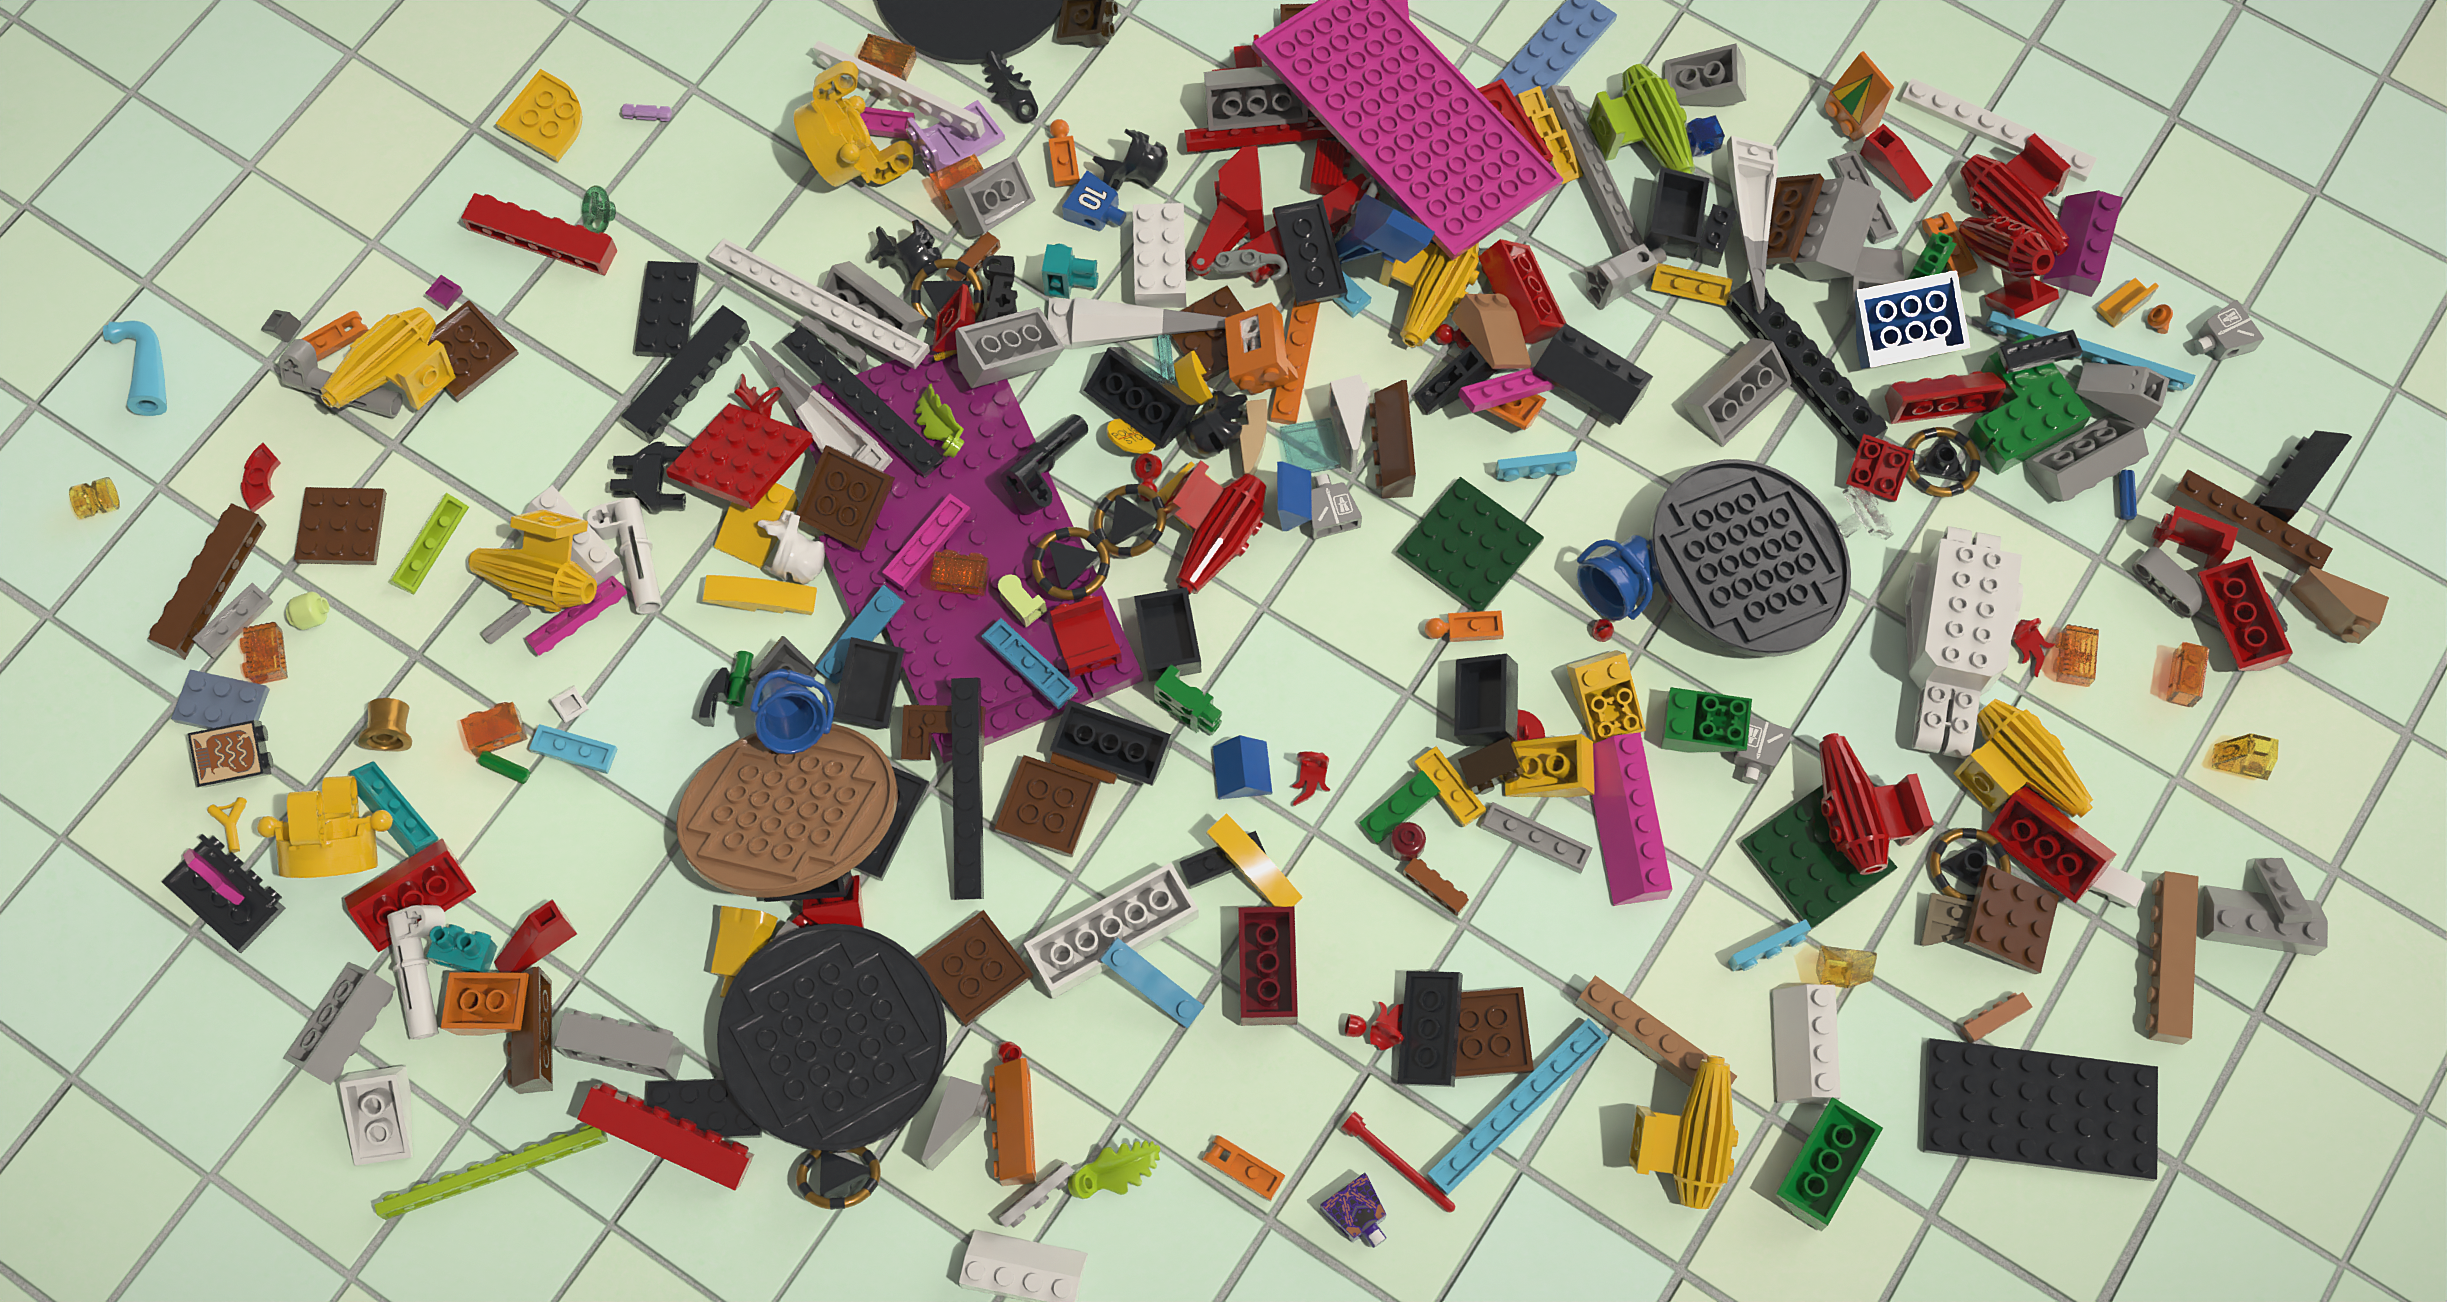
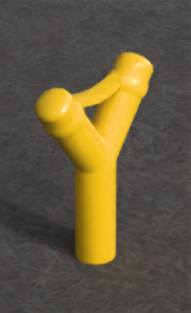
(230, 821)

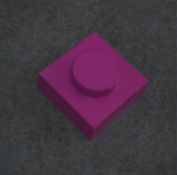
(444, 292)

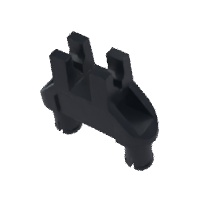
(647, 477)

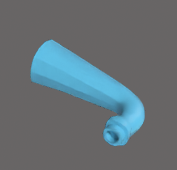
(147, 386)

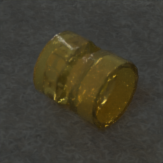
(89, 499)

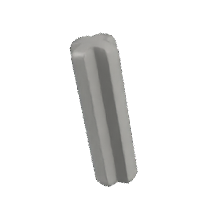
(506, 622)

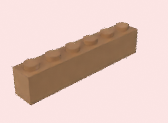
(2173, 958)
(1642, 1030)

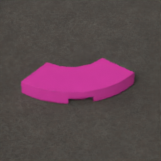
(213, 877)

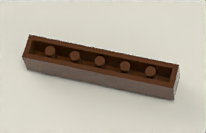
(2256, 527)
(207, 581)

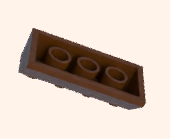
(1393, 441)
(533, 1045)

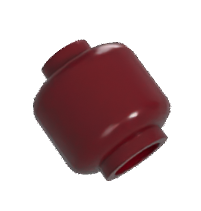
(1407, 841)

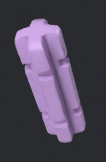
(646, 112)

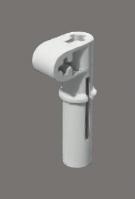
(630, 525)
(411, 965)

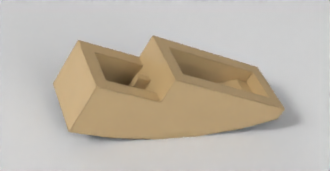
(1253, 435)

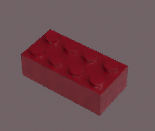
(1267, 966)

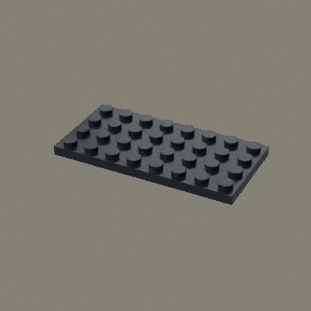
(2041, 1109)

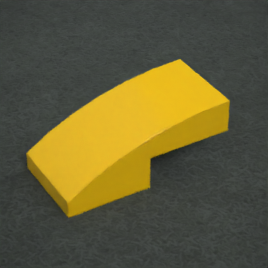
(1190, 379)

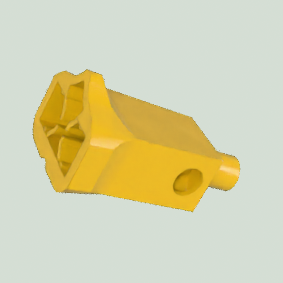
(739, 938)

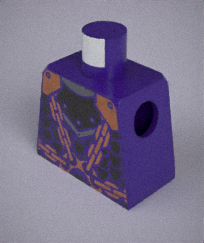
(1357, 1211)

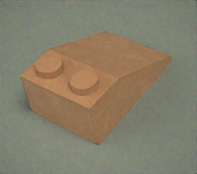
(1493, 330)
(2340, 604)

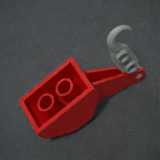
(1237, 215)

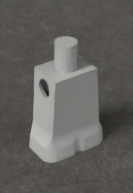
(1621, 274)

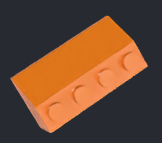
(1014, 1123)

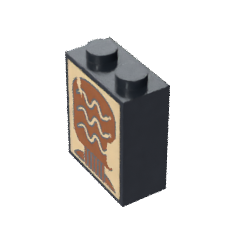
(230, 753)

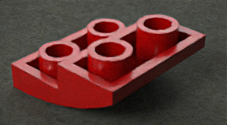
(1879, 467)

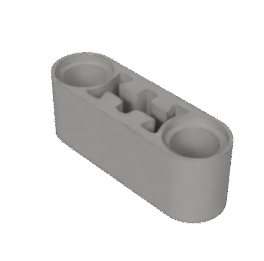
(2170, 582)

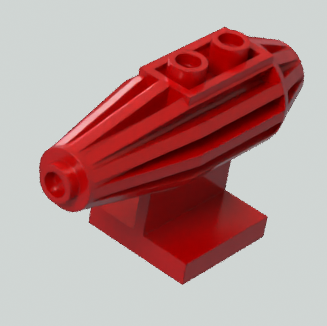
(2019, 188)
(2019, 255)
(1220, 522)
(1867, 816)

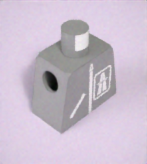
(2229, 333)
(1332, 508)
(1763, 751)

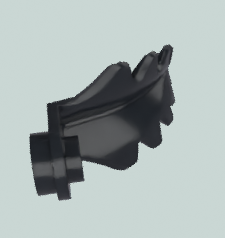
(1010, 87)

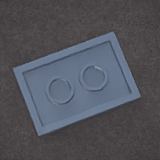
(218, 701)

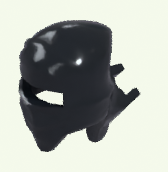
(1142, 162)
(910, 253)
(1214, 428)

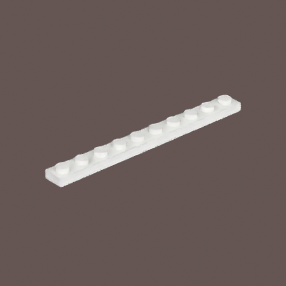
(819, 303)

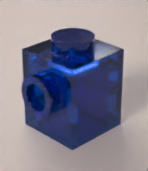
(1704, 135)

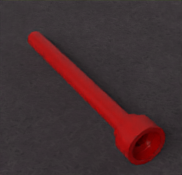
(1355, 1126)

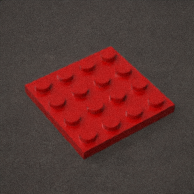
(740, 455)

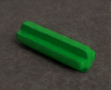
(504, 767)

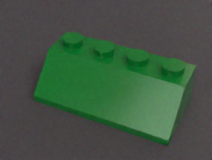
(1828, 1164)

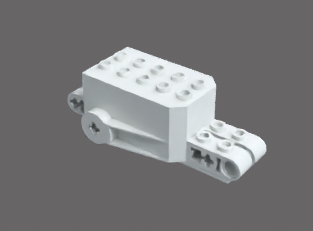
(1959, 634)

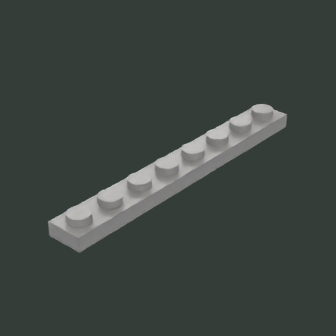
(1595, 167)

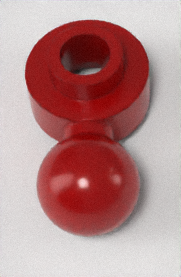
(1446, 334)
(1146, 472)

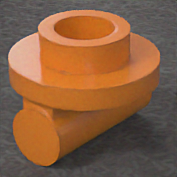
(2160, 318)

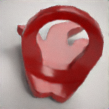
(754, 401)
(2029, 640)
(1314, 771)
(1386, 1028)

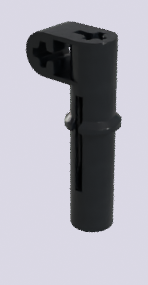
(1026, 472)

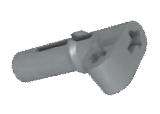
(301, 371)

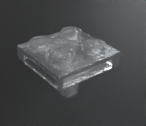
(1865, 515)

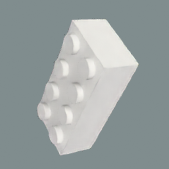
(1159, 255)

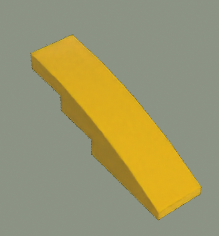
(1547, 126)
(759, 594)
(1253, 863)

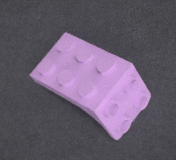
(946, 144)

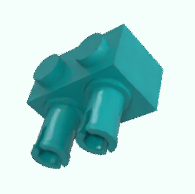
(1063, 271)
(461, 950)

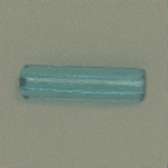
(1165, 357)

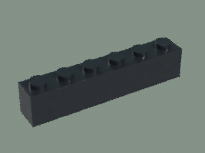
(686, 374)

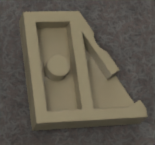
(1945, 919)

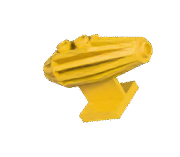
(1436, 286)
(394, 352)
(542, 568)
(2021, 754)
(1693, 1144)

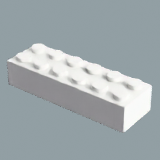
(1134, 914)

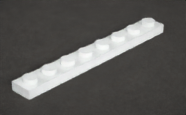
(903, 91)
(1989, 125)

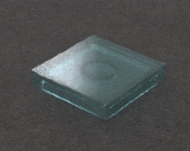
(1311, 445)

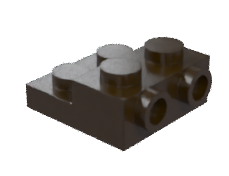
(1087, 21)

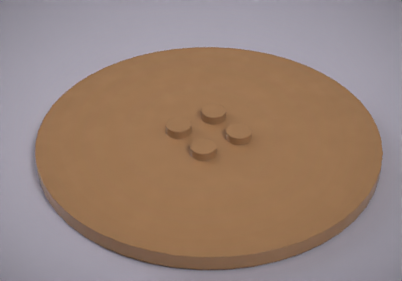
(786, 820)

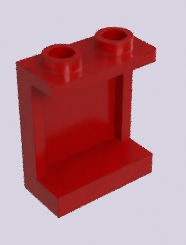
(2197, 533)

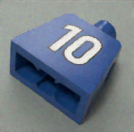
(1093, 204)

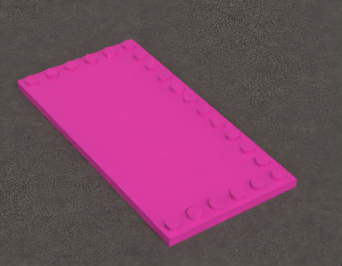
(1409, 118)

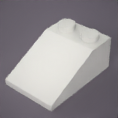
(1348, 408)
(378, 1114)

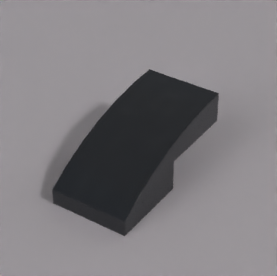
(716, 692)

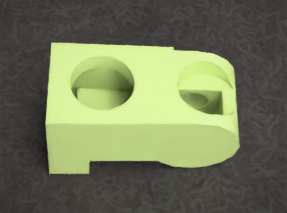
(1019, 601)

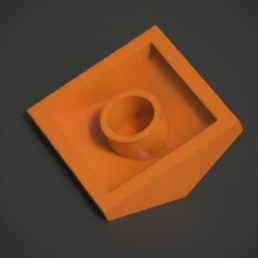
(1520, 412)

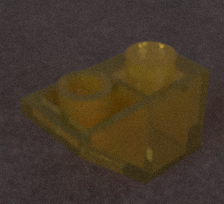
(2247, 755)
(1844, 966)

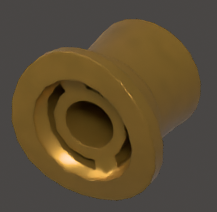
(386, 726)

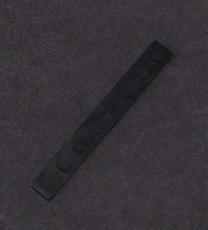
(863, 401)
(967, 788)

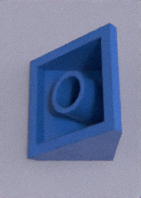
(1293, 495)
(1242, 768)

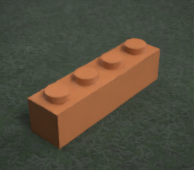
(1995, 1018)

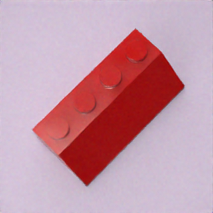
(1518, 277)
(1943, 397)
(2246, 615)
(2051, 844)
(423, 879)

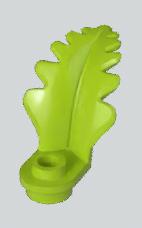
(939, 422)
(1115, 1170)

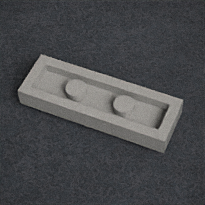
(836, 344)
(232, 620)
(2282, 890)
(1036, 1195)

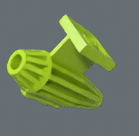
(1643, 113)

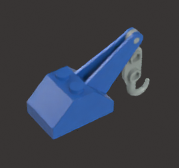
(1380, 229)

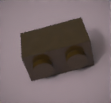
(1492, 766)

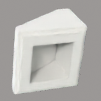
(569, 703)

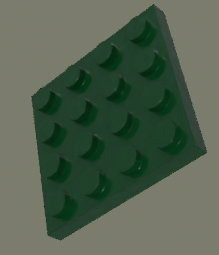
(1469, 546)
(1804, 863)

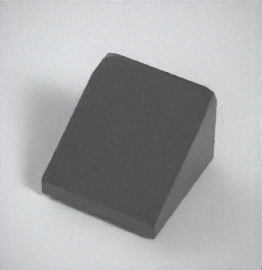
(281, 325)

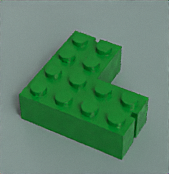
(2035, 415)

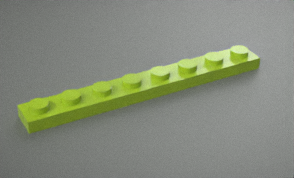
(481, 1174)

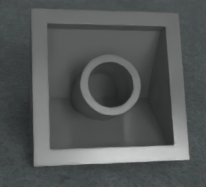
(783, 656)

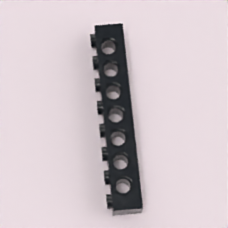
(1824, 398)

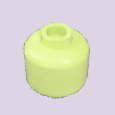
(307, 610)

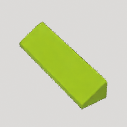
(428, 544)

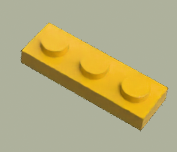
(1691, 284)
(1453, 788)

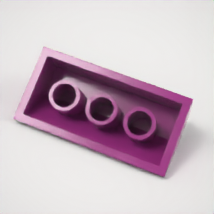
(2090, 225)

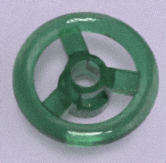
(600, 210)

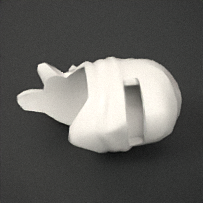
(796, 553)

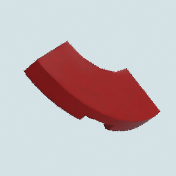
(257, 477)

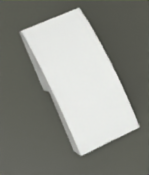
(2120, 887)

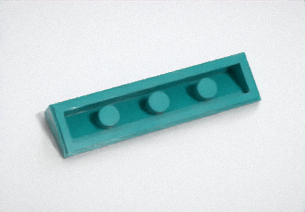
(381, 794)

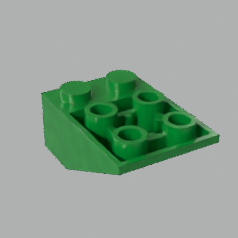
(1705, 722)

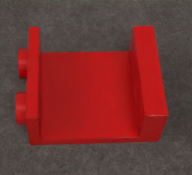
(1085, 636)

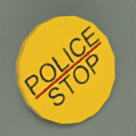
(1128, 437)

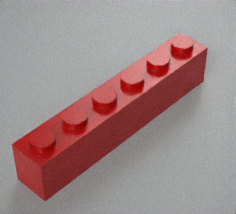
(1338, 209)
(539, 233)
(666, 1136)

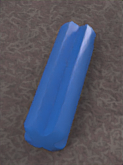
(2127, 494)

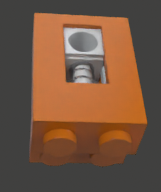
(1258, 350)

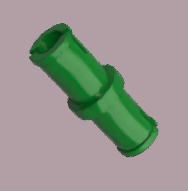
(739, 678)

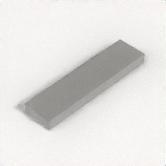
(1851, 167)
(1536, 837)

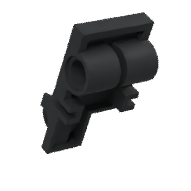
(999, 293)

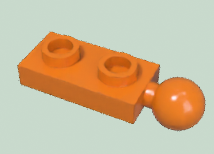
(1063, 154)
(1467, 626)

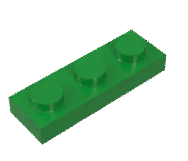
(1400, 807)

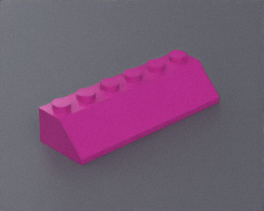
(1629, 822)

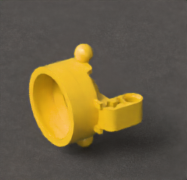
(838, 137)
(325, 832)

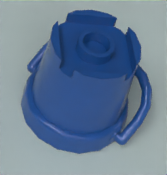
(1617, 577)
(788, 713)

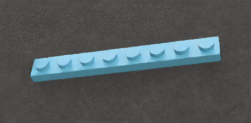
(2097, 353)
(1517, 1107)

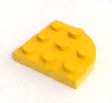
(544, 116)

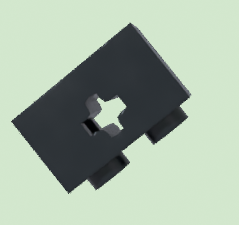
(1715, 236)

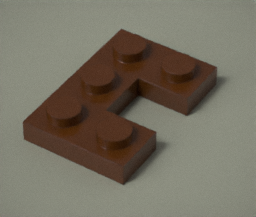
(921, 722)

